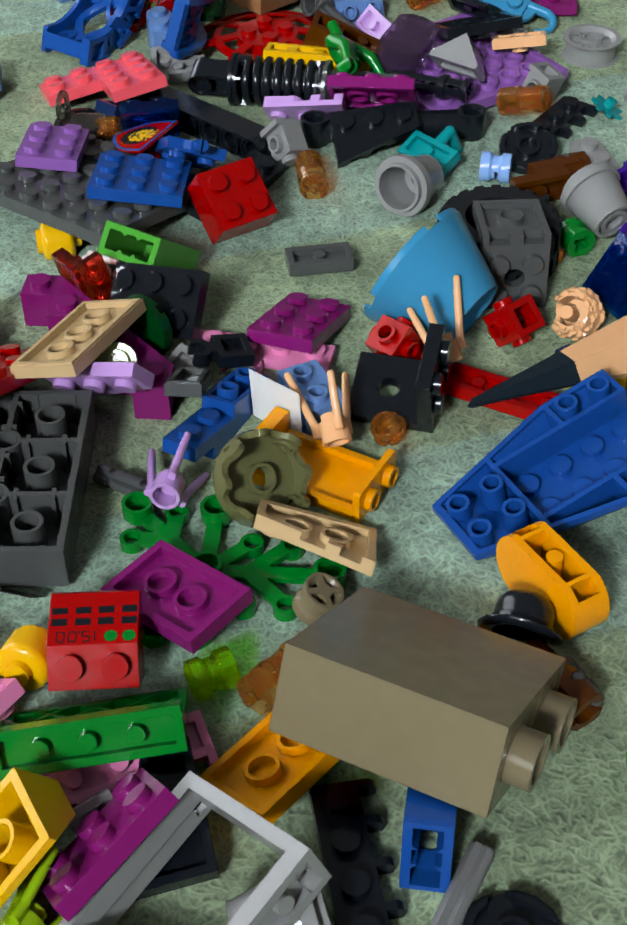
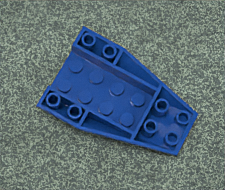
(554, 468)

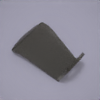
(85, 120)

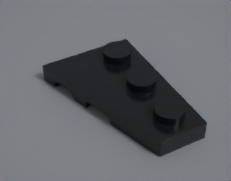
(368, 128)
(196, 857)

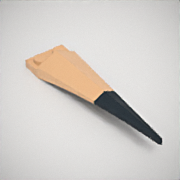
(600, 350)

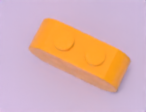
(545, 563)

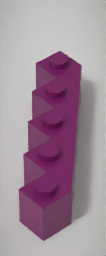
(51, 298)

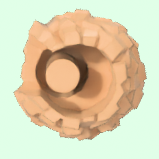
(577, 313)

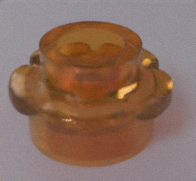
(381, 424)

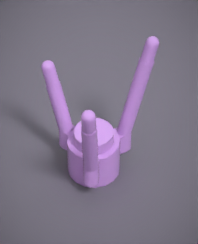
(168, 486)

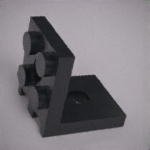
(418, 383)

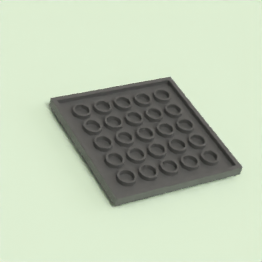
(62, 200)

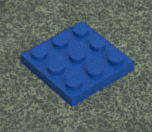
(140, 179)

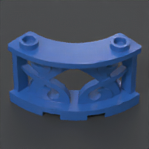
(185, 32)
(69, 34)

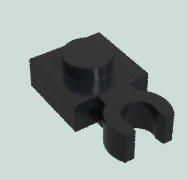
(224, 349)

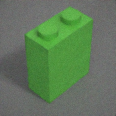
(145, 248)

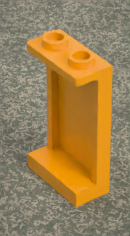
(341, 478)

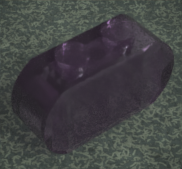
(407, 43)

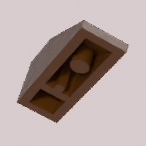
(318, 31)

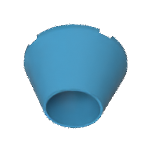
(428, 268)

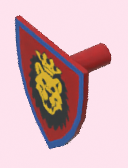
(142, 137)

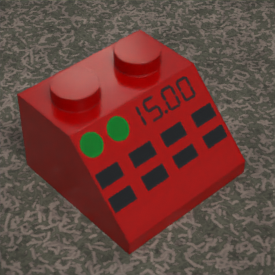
(95, 640)

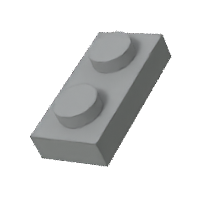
(594, 149)

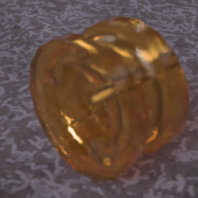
(108, 126)

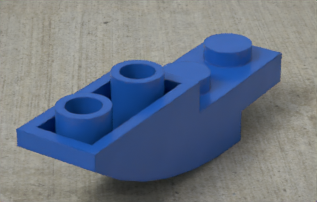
(222, 415)

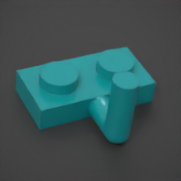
(420, 143)

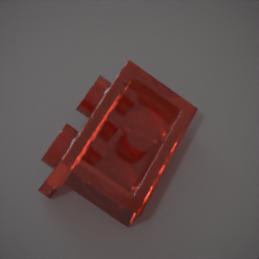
(86, 274)

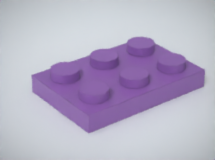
(52, 147)

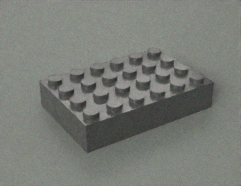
(43, 482)

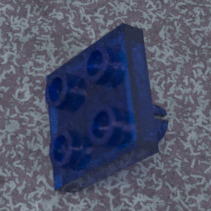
(141, 112)
(610, 277)

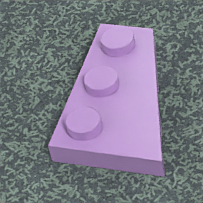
(294, 106)
(108, 379)

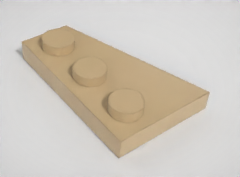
(321, 534)

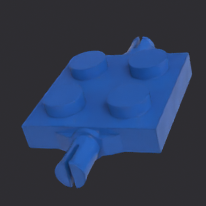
(196, 151)

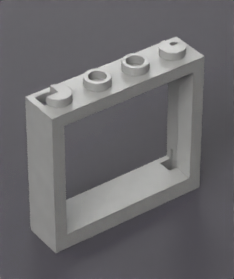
(275, 901)

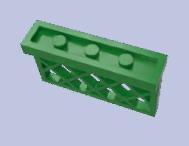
(95, 732)

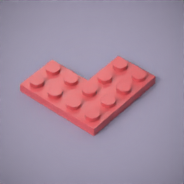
(118, 78)

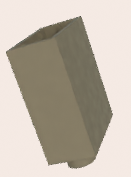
(423, 700)

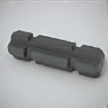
(118, 480)

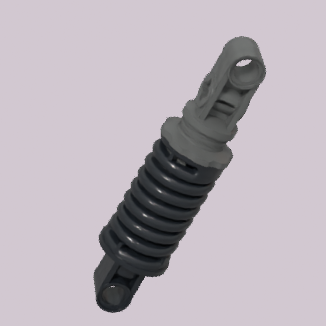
(262, 78)

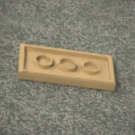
(78, 339)

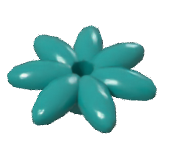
(608, 106)

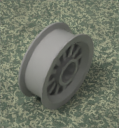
(591, 46)

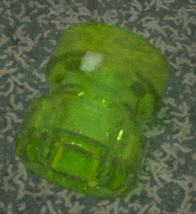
(211, 673)

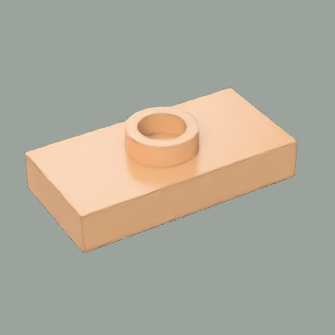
(519, 41)

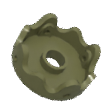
(280, 461)

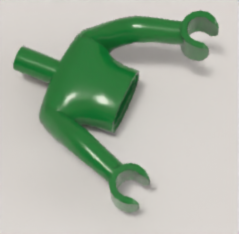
(348, 53)

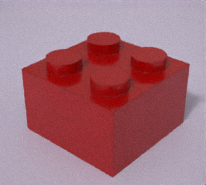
(231, 200)

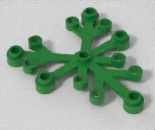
(257, 574)

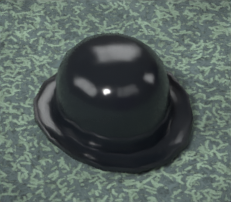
(523, 616)

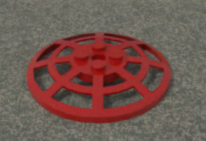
(256, 33)

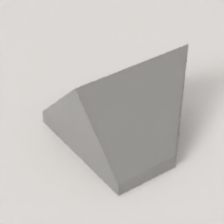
(460, 58)

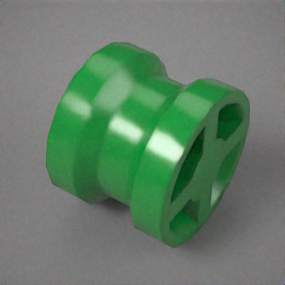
(576, 237)

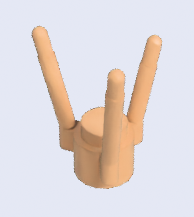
(459, 341)
(336, 425)

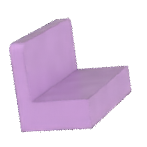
(373, 22)

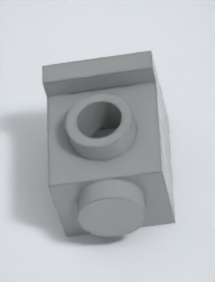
(544, 74)
(285, 140)

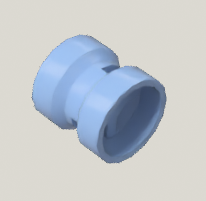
(495, 167)

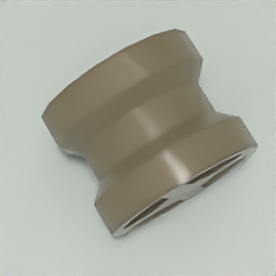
(317, 597)

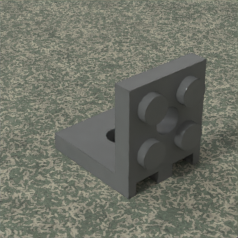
(515, 237)

